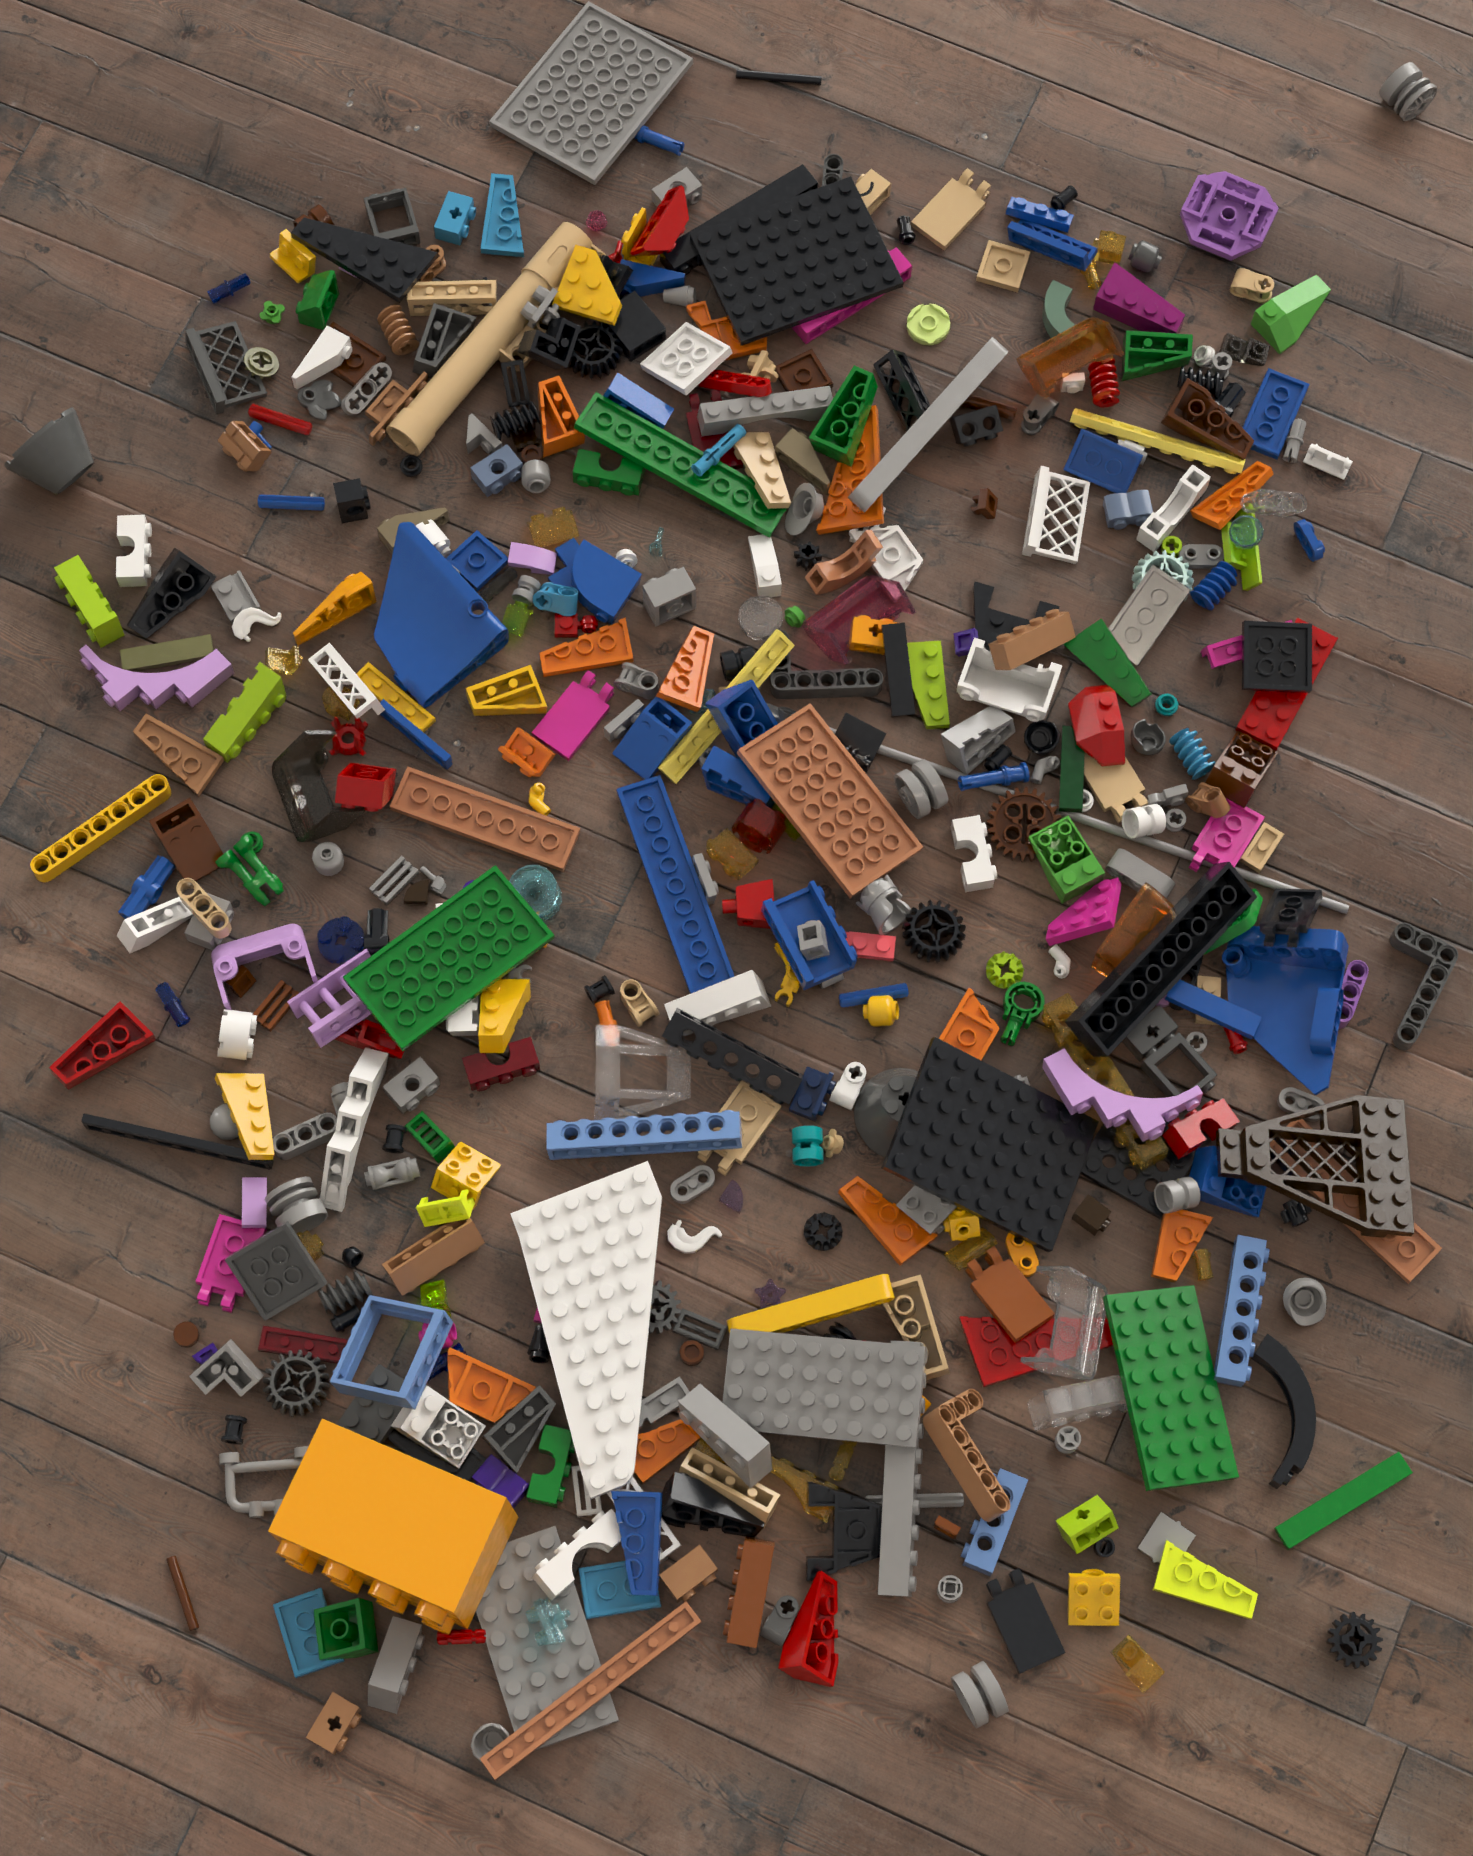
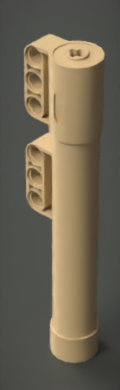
(493, 339)

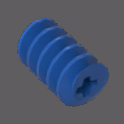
(1214, 585)

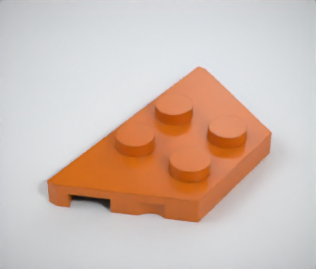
(970, 1027)
(482, 1388)

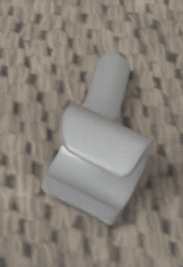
(438, 882)

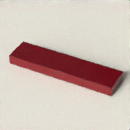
(281, 1340)

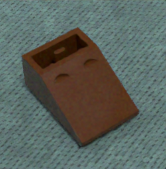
(1241, 768)
(187, 840)

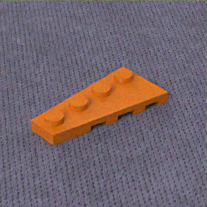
(1225, 502)
(596, 650)
(889, 1224)

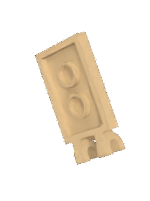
(951, 210)
(1114, 786)
(756, 1115)

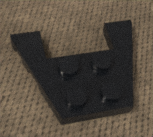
(993, 623)
(854, 1530)

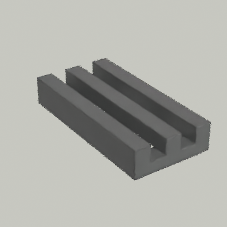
(719, 1337)

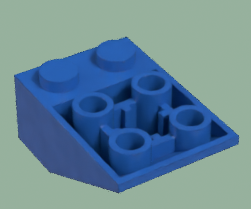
(652, 738)
(1223, 1191)

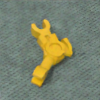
(790, 981)

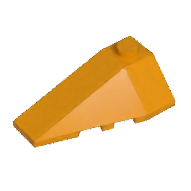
(343, 602)

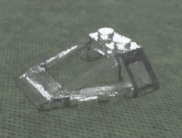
(608, 1072)

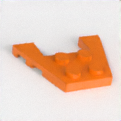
(723, 331)

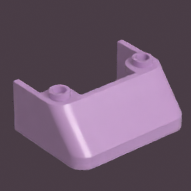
(230, 955)

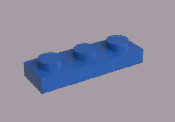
(1039, 214)

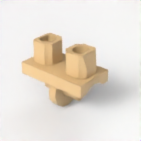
(762, 366)

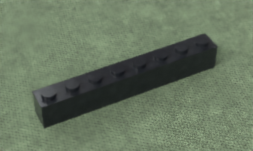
(796, 182)

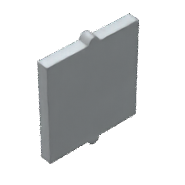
(1165, 1529)

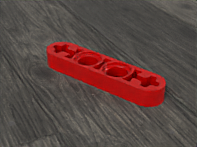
(737, 383)

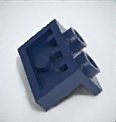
(811, 1094)

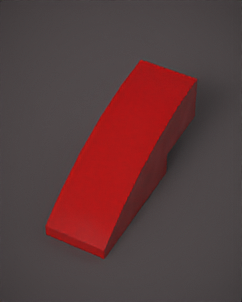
(371, 1036)

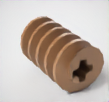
(397, 330)

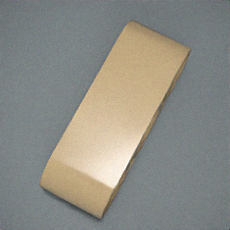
(199, 898)

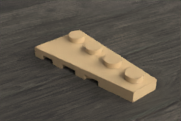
(763, 467)

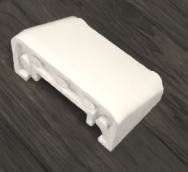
(1018, 691)

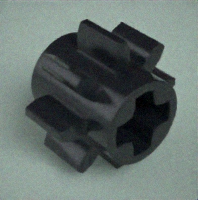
(807, 549)
(1295, 1213)

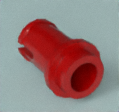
(1236, 1041)

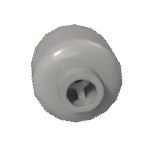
(535, 476)
(328, 859)

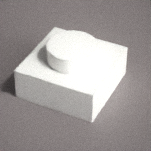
(1072, 383)

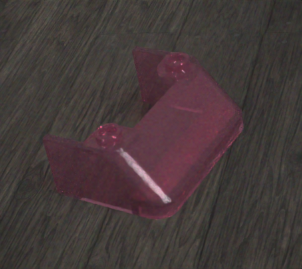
(869, 597)

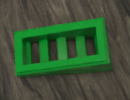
(439, 1148)

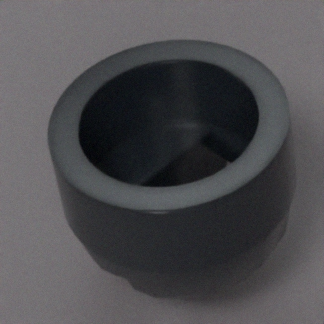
(352, 1256)
(1108, 1548)

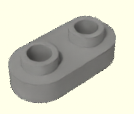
(1202, 557)
(1301, 1102)
(691, 1184)

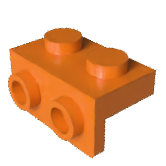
(526, 753)

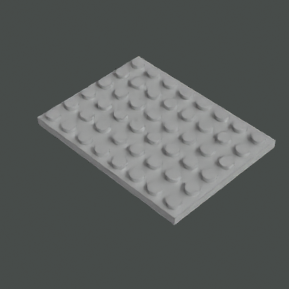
(591, 92)

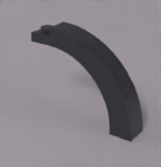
(1300, 1400)

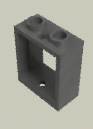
(387, 200)
(1150, 1065)

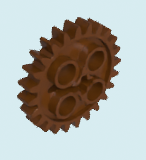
(1003, 822)

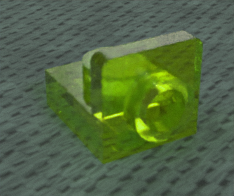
(516, 617)
(435, 1296)

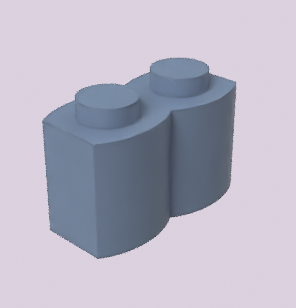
(1127, 508)

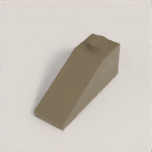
(798, 454)
(388, 528)

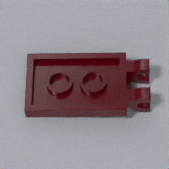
(707, 442)

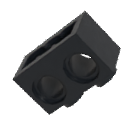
(975, 421)

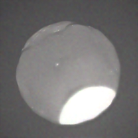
(760, 617)

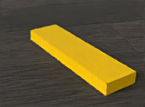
(385, 689)

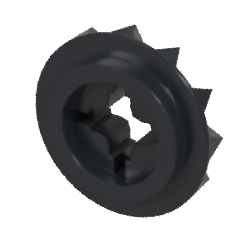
(820, 1242)

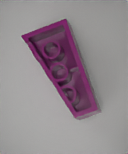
(1136, 304)

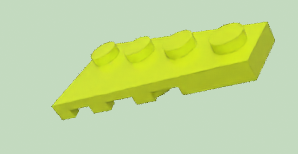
(1194, 1581)

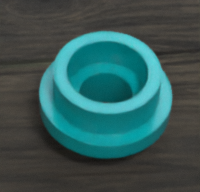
(1169, 699)

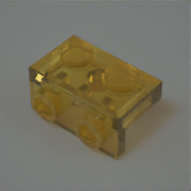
(553, 527)

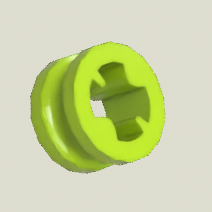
(1177, 544)

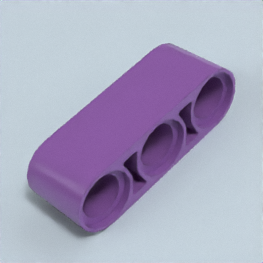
(1355, 986)

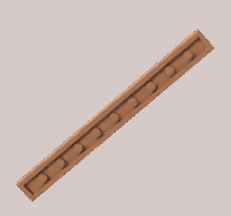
(590, 1690)

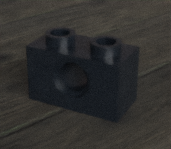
(352, 500)

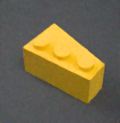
(499, 1012)

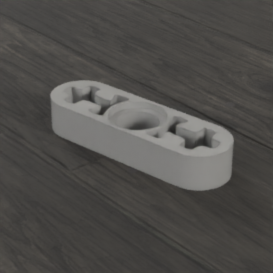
(360, 404)

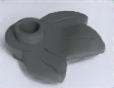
(322, 398)

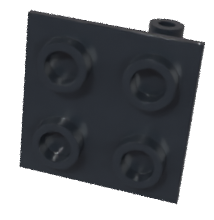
(860, 739)

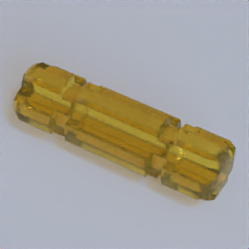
(842, 1460)

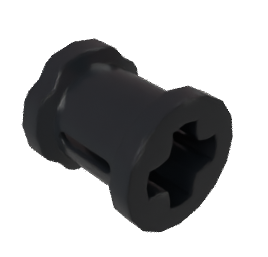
(599, 990)
(394, 1138)
(234, 1429)

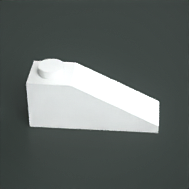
(323, 357)
(765, 566)
(152, 924)

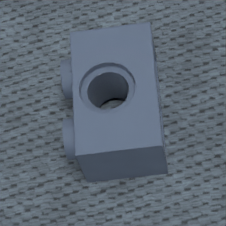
(503, 460)

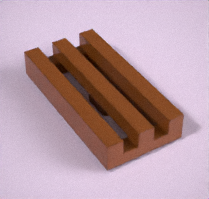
(269, 999)

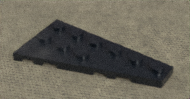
(375, 260)

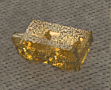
(731, 854)

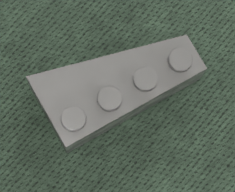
(727, 1435)

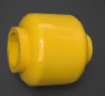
(881, 1011)

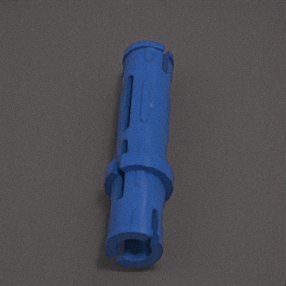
(659, 140)

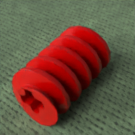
(1104, 383)

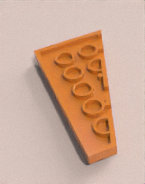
(840, 511)

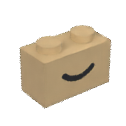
(873, 189)

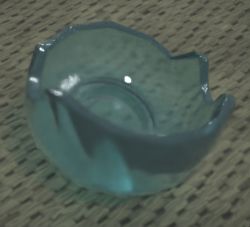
(1246, 532)

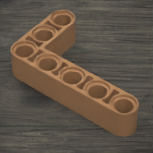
(963, 1456)

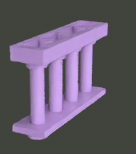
(343, 1016)

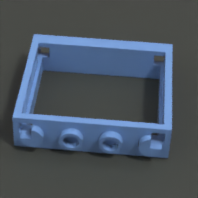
(421, 1366)

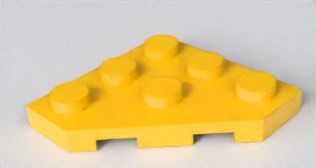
(587, 288)

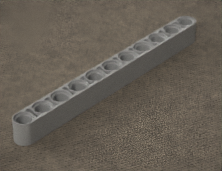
(927, 425)

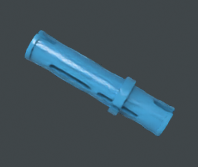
(713, 455)

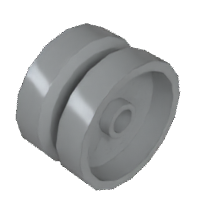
(921, 789)
(979, 1695)

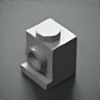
(813, 940)

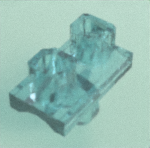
(552, 1620)

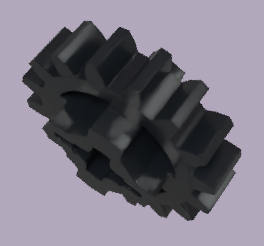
(1354, 1630)

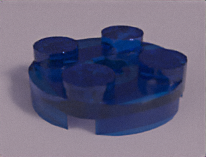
(345, 928)

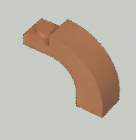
(847, 567)

